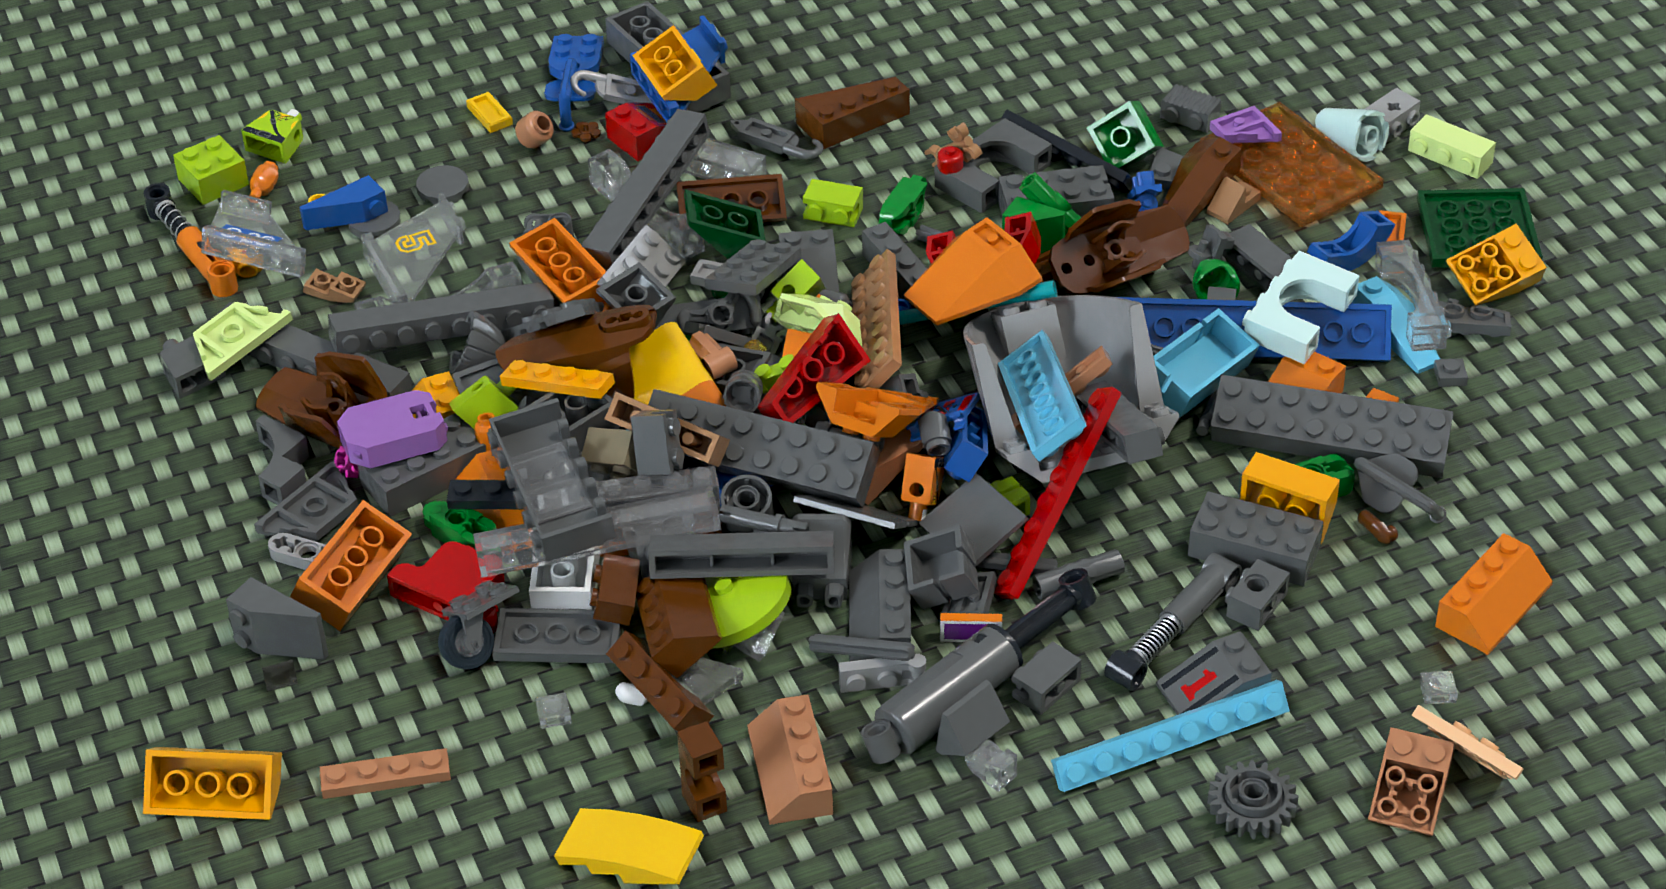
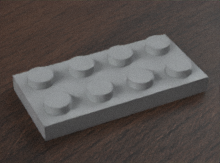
(652, 253)

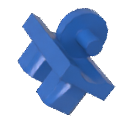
(1145, 190)

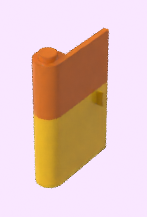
(671, 365)

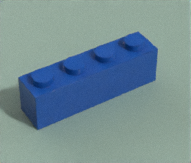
(968, 446)

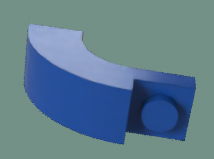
(1357, 243)

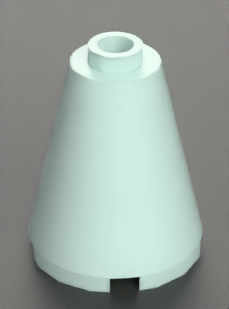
(1355, 130)

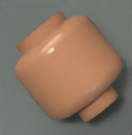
(534, 129)

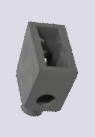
(184, 367)

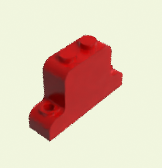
(443, 577)

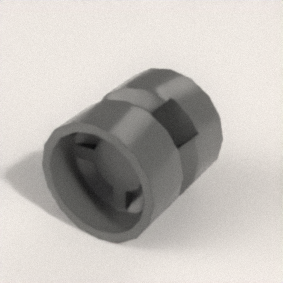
(743, 391)

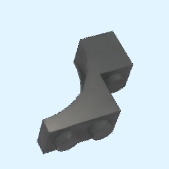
(289, 451)

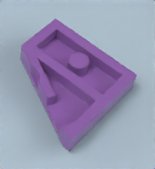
(1246, 127)

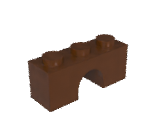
(700, 761)

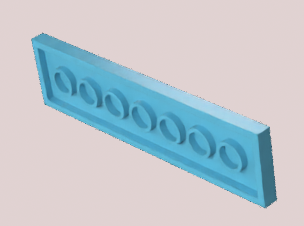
(1042, 396)

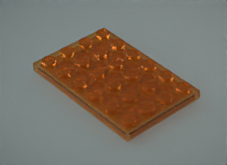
(1304, 171)

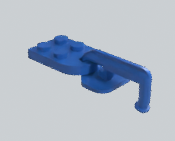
(565, 58)

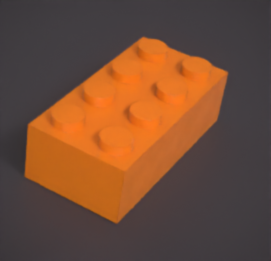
(351, 565)

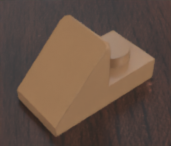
(1232, 200)

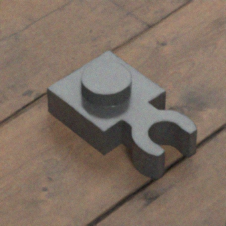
(767, 333)

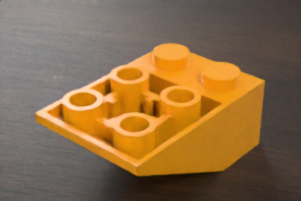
(1498, 266)

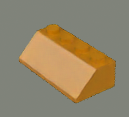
(211, 782)

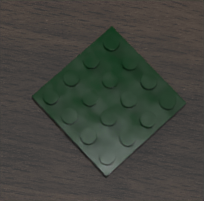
(1467, 216)

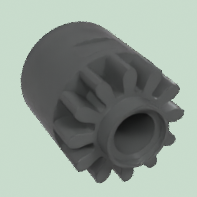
(746, 493)

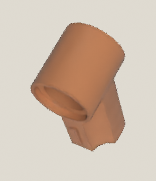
(716, 359)

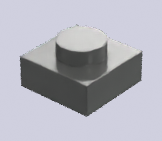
(1450, 372)

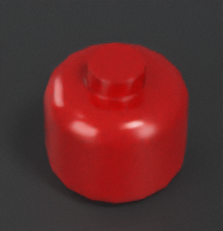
(950, 160)

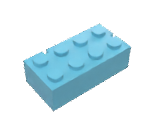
(1195, 361)

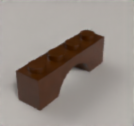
(665, 694)

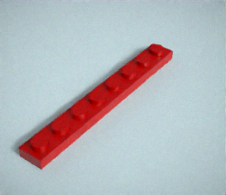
(1054, 499)

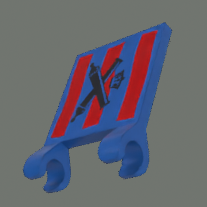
(954, 409)

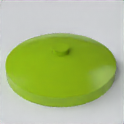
(746, 604)

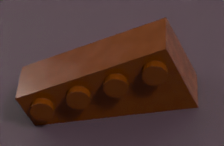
(852, 110)

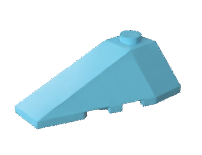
(1380, 292)

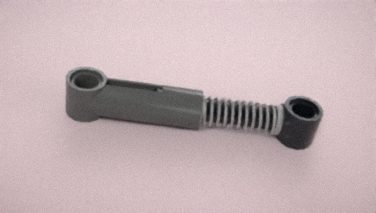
(1215, 577)

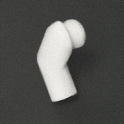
(630, 694)

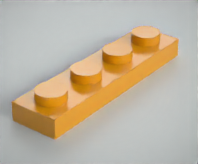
(557, 379)

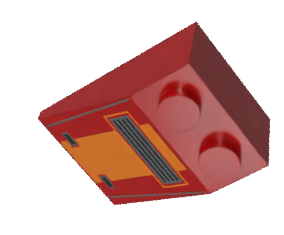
(634, 127)

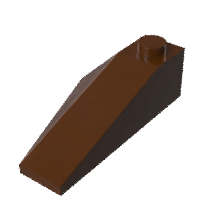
(1201, 175)

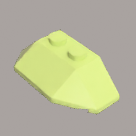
(806, 313)

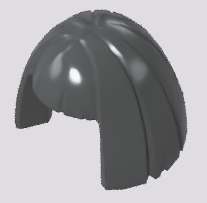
(482, 344)

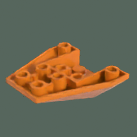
(973, 274)

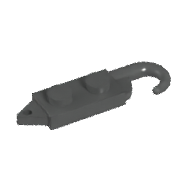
(773, 138)

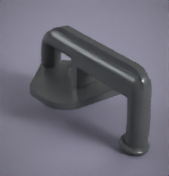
(1389, 481)

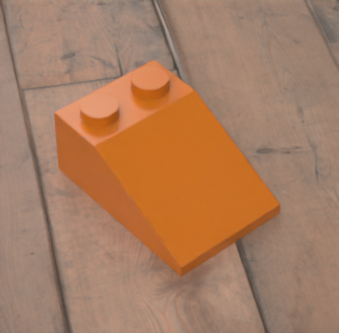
(1316, 373)

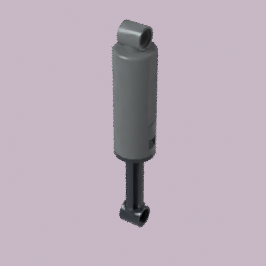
(989, 654)

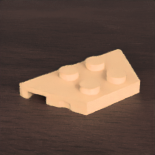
(1482, 752)

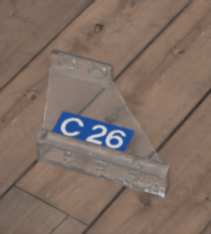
(249, 235)

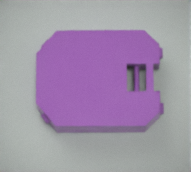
(387, 431)

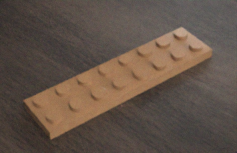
(878, 311)

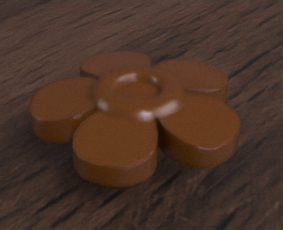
(586, 131)

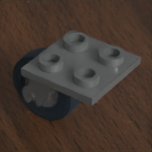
(466, 637)

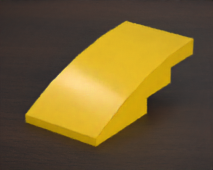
(629, 845)

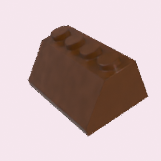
(677, 621)

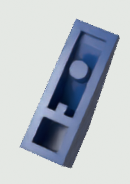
(348, 205)

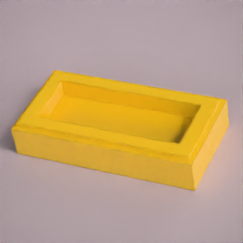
(489, 112)

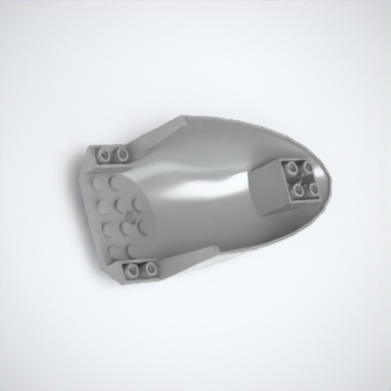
(1076, 329)

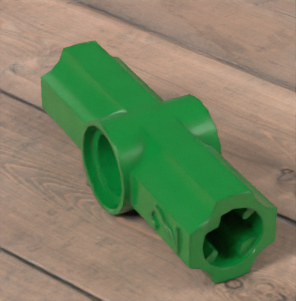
(1039, 191)

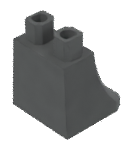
(827, 587)

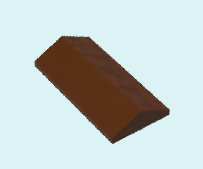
(758, 192)

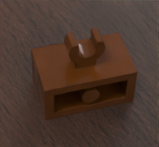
(615, 589)

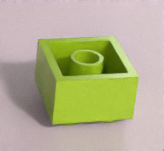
(211, 169)

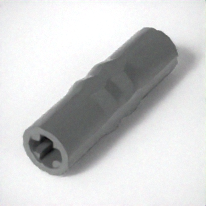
(1098, 568)

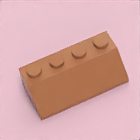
(790, 761)

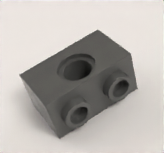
(1257, 594)

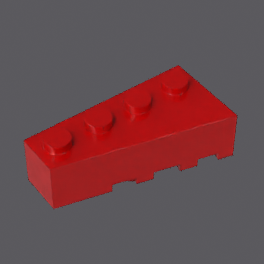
(826, 356)

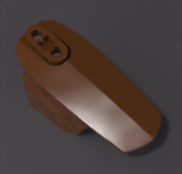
(1117, 246)
(588, 343)
(317, 402)

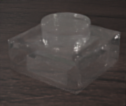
(1438, 687)
(553, 710)

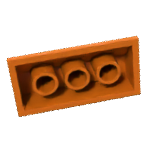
(560, 262)
(1493, 594)

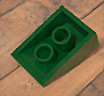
(722, 222)

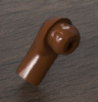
(1377, 528)

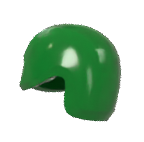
(1214, 274)

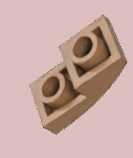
(331, 288)

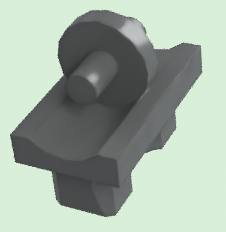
(1211, 245)

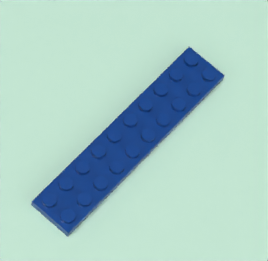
(1351, 335)

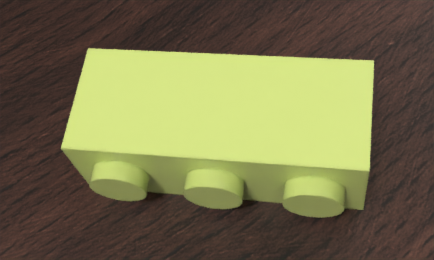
(1451, 146)

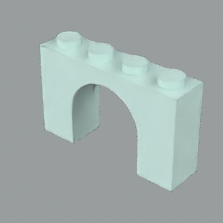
(1300, 279)

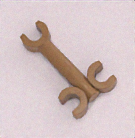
(961, 140)

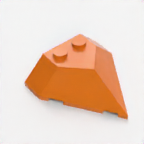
(871, 410)

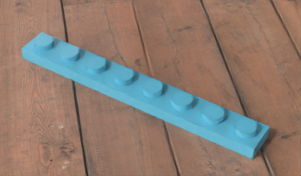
(1169, 735)

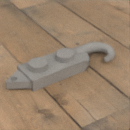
(611, 87)

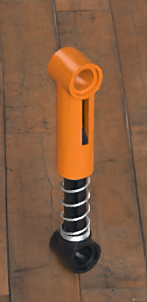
(216, 270)

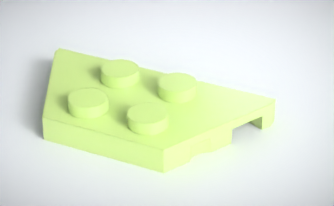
(235, 334)

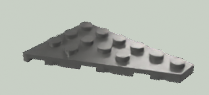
(557, 315)

